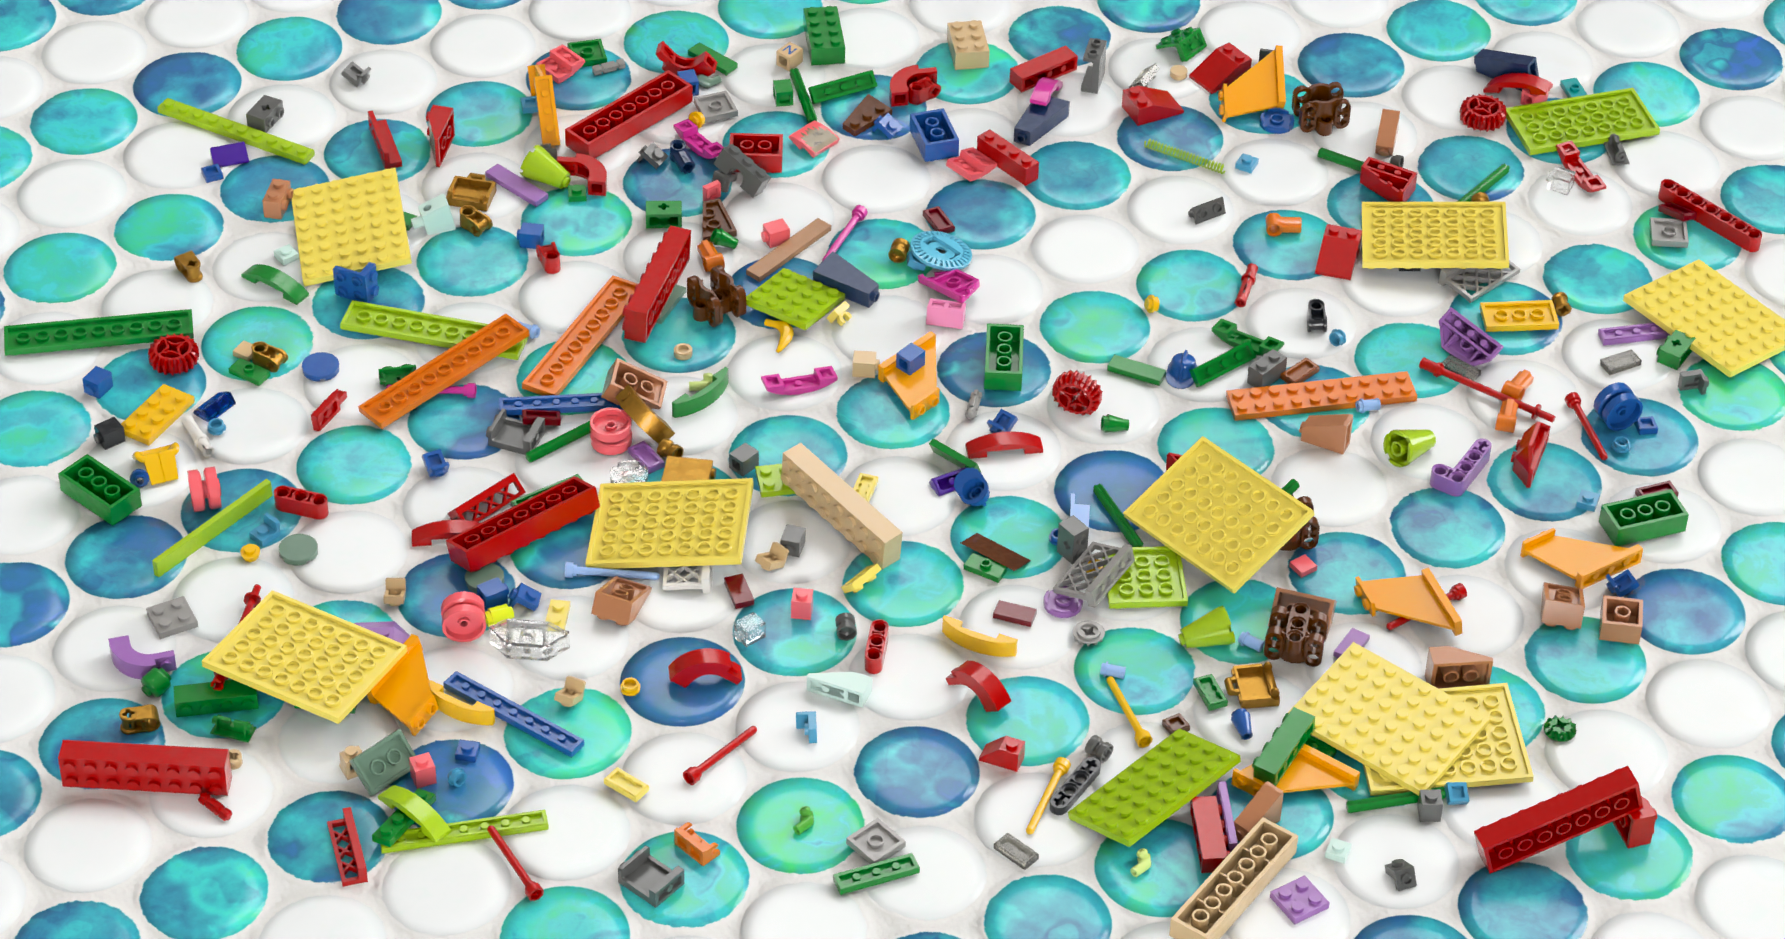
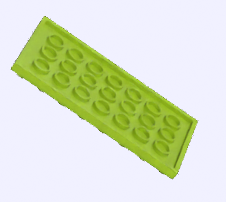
(1582, 119)
(1154, 787)

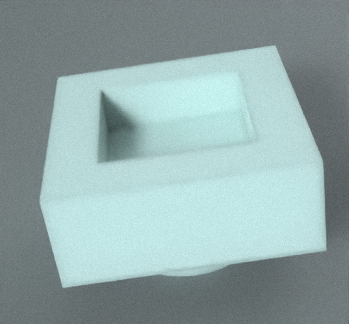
(286, 254)
(1338, 850)

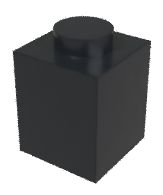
(109, 433)

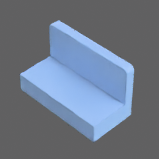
(1079, 511)

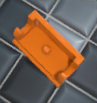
(695, 845)

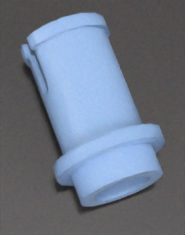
(534, 330)
(1367, 405)
(1251, 641)
(1112, 670)

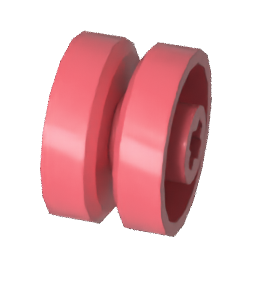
(610, 431)
(206, 488)
(463, 616)

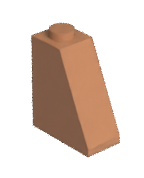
(1387, 132)
(1328, 431)
(1265, 804)

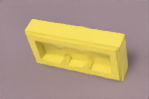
(866, 485)
(626, 784)

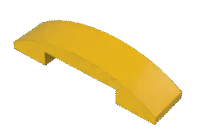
(1001, 646)
(477, 714)

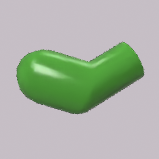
(806, 822)

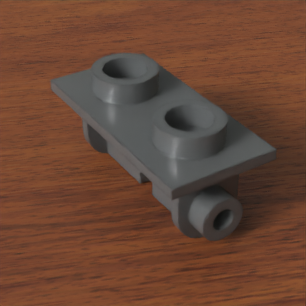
(1616, 151)
(1207, 210)

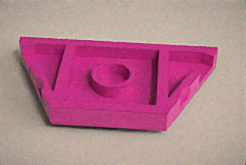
(952, 283)

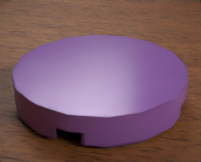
(1061, 605)

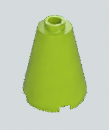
(544, 168)
(1407, 445)
(1208, 630)

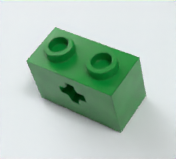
(663, 214)
(1675, 350)

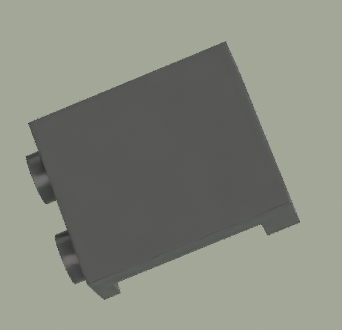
(1094, 74)
(513, 435)
(650, 877)

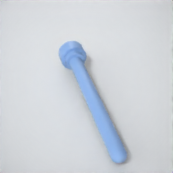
(572, 570)

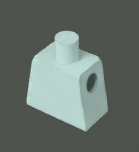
(434, 216)

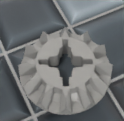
(1087, 627)

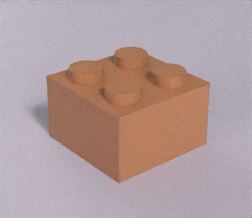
(1621, 619)

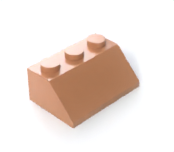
(1317, 604)

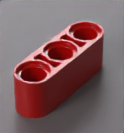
(301, 502)
(876, 646)

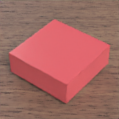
(712, 190)
(1303, 565)

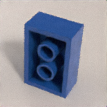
(934, 135)

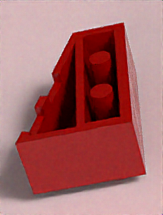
(1388, 180)

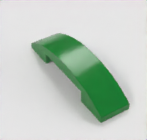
(277, 279)
(1228, 333)
(688, 404)

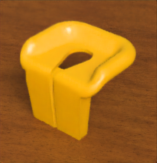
(159, 463)

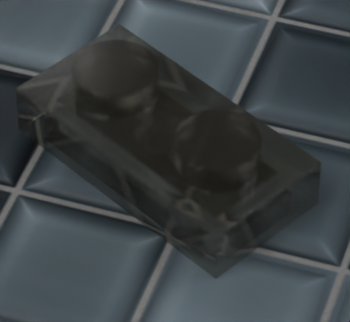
(1145, 76)

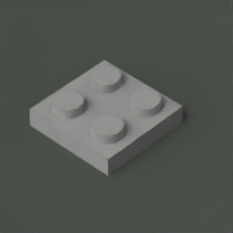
(716, 106)
(1668, 232)
(172, 617)
(875, 841)

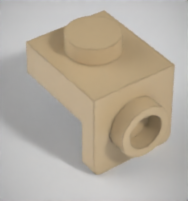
(774, 558)
(395, 591)
(571, 693)

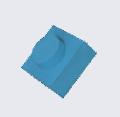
(529, 104)
(1246, 163)
(914, 263)
(1587, 500)
(1456, 793)

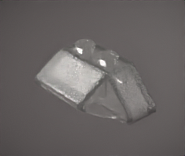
(529, 639)

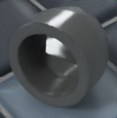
(1397, 160)

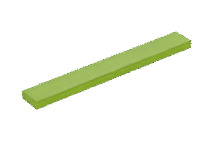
(212, 528)
(473, 830)

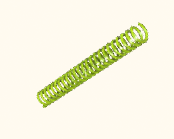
(1187, 154)

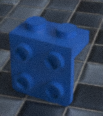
(356, 285)

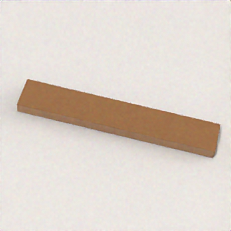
(788, 249)

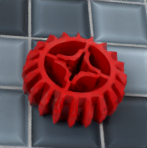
(1483, 112)
(173, 354)
(1077, 392)

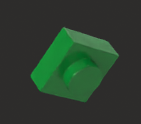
(577, 193)

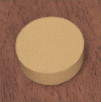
(1178, 72)
(683, 351)

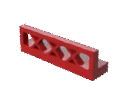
(384, 142)
(489, 492)
(354, 845)

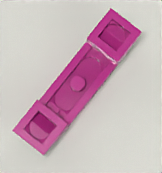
(1044, 88)
(695, 141)
(800, 384)

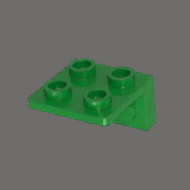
(1187, 42)

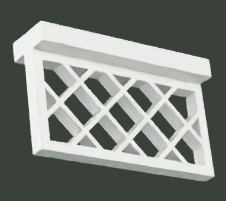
(704, 578)

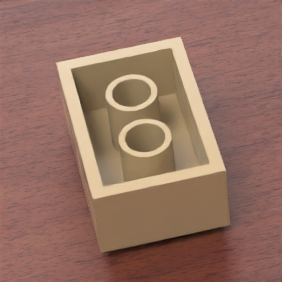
(968, 45)

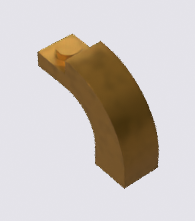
(643, 415)

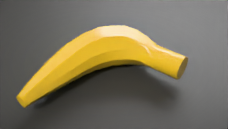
(785, 330)

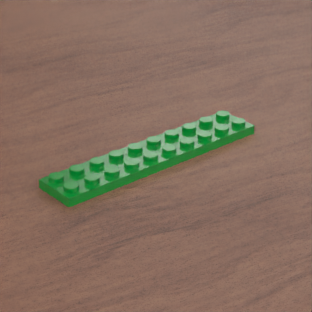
(96, 332)

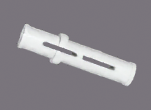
(200, 440)

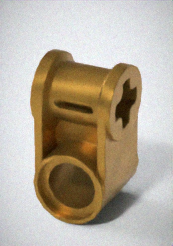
(474, 220)
(189, 266)
(266, 356)
(141, 718)

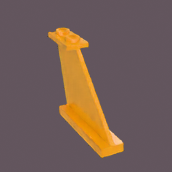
(542, 87)
(1256, 89)
(920, 389)
(1580, 559)
(1411, 598)
(407, 689)
(1307, 772)

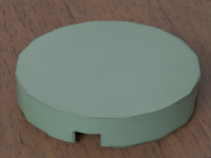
(298, 549)
(485, 574)

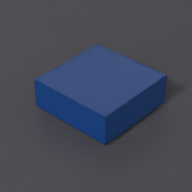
(212, 173)
(1646, 425)

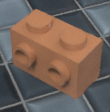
(277, 199)

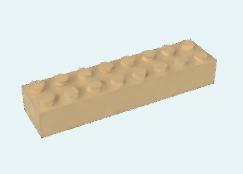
(841, 506)
(1235, 883)

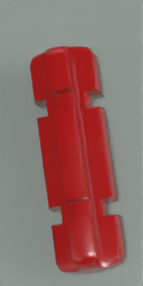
(215, 806)

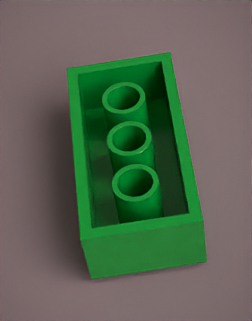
(824, 35)
(1004, 357)
(100, 489)
(1643, 517)

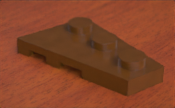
(864, 115)
(716, 217)

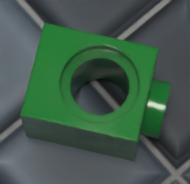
(783, 92)

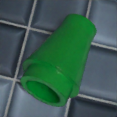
(722, 238)
(1112, 423)

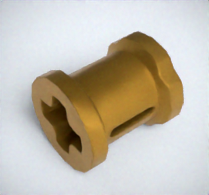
(1560, 301)

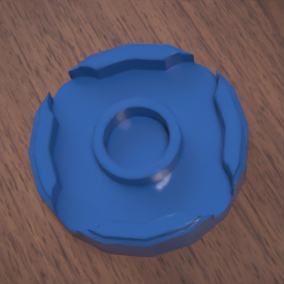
(1277, 121)
(320, 366)

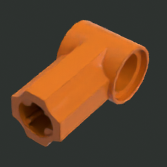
(1276, 224)
(710, 255)
(1518, 385)
(1507, 417)

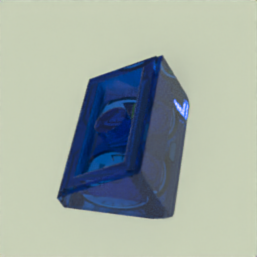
(215, 406)

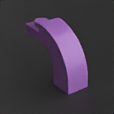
(137, 664)

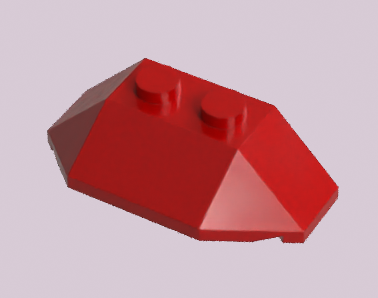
(1529, 452)

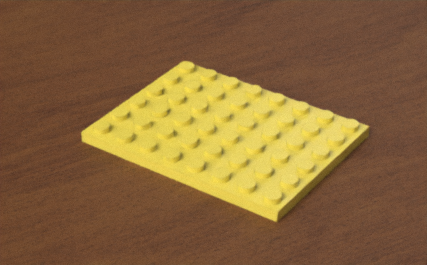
(350, 225)
(1434, 235)
(1728, 323)
(1218, 514)
(670, 524)
(305, 656)
(1390, 719)
(1492, 758)

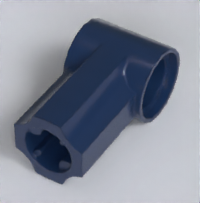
(681, 156)

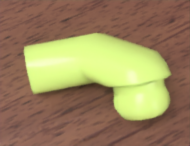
(699, 385)
(1144, 862)

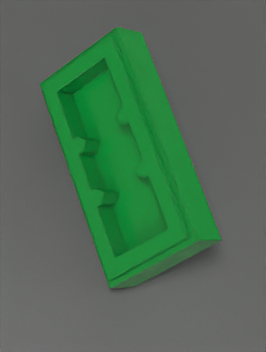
(249, 372)
(985, 567)
(1210, 692)

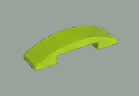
(418, 810)

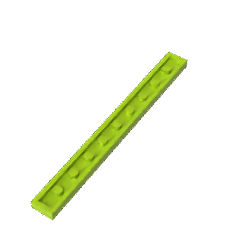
(236, 131)

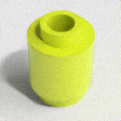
(498, 614)

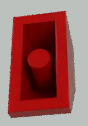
(1004, 752)

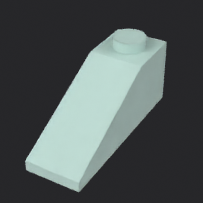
(842, 686)

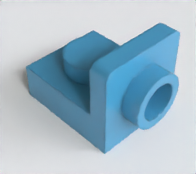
(266, 531)
(807, 721)

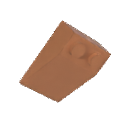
(648, 386)
(620, 600)
(1562, 606)
(1456, 668)

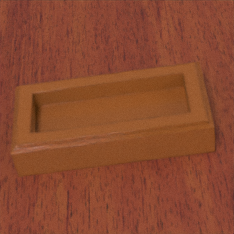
(1300, 371)

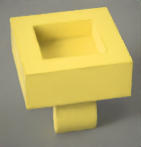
(840, 313)

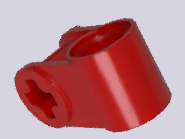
(922, 91)
(549, 258)

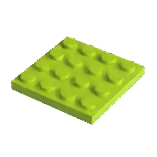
(794, 299)
(1150, 581)

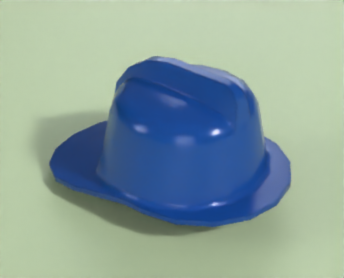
(1178, 370)
(972, 487)

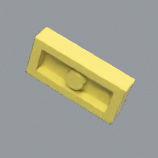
(866, 575)
(558, 612)

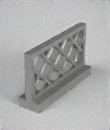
(1447, 276)
(1106, 577)

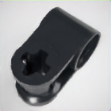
(1316, 316)

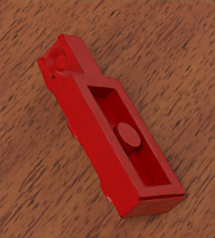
(328, 409)

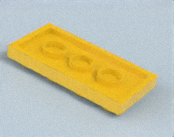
(1519, 315)
(157, 414)

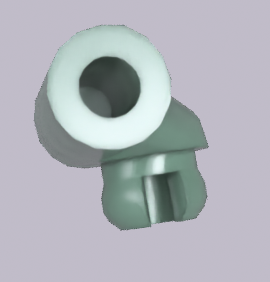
(708, 82)

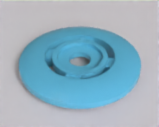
(924, 249)

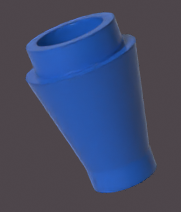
(1242, 721)

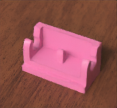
(945, 313)

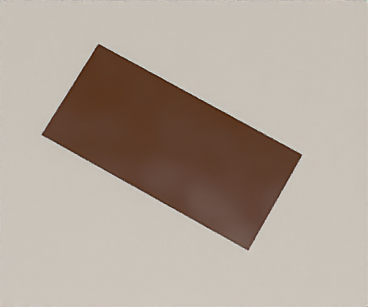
(995, 551)

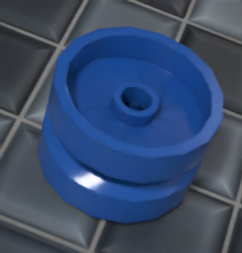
(1618, 406)

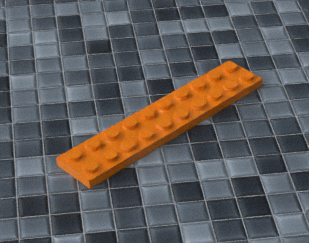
(580, 339)
(443, 371)
(1319, 395)

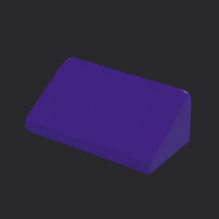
(229, 154)
(945, 483)

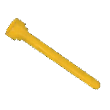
(1142, 736)
(1060, 767)

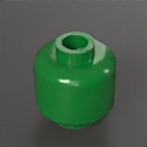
(155, 682)

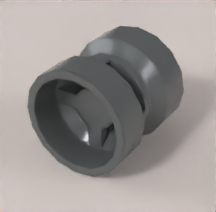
(845, 626)
(1100, 749)

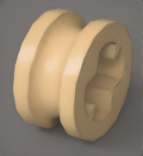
(235, 759)

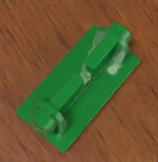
(388, 374)
(234, 729)

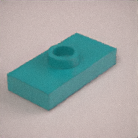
(1572, 87)

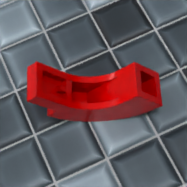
(702, 64)
(903, 78)
(589, 169)
(704, 662)
(983, 683)

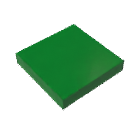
(590, 50)

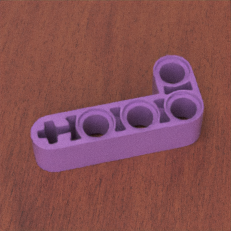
(1457, 479)

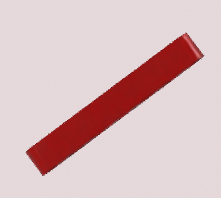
(1712, 216)

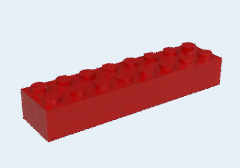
(629, 115)
(656, 284)
(523, 524)
(145, 767)
(1558, 819)

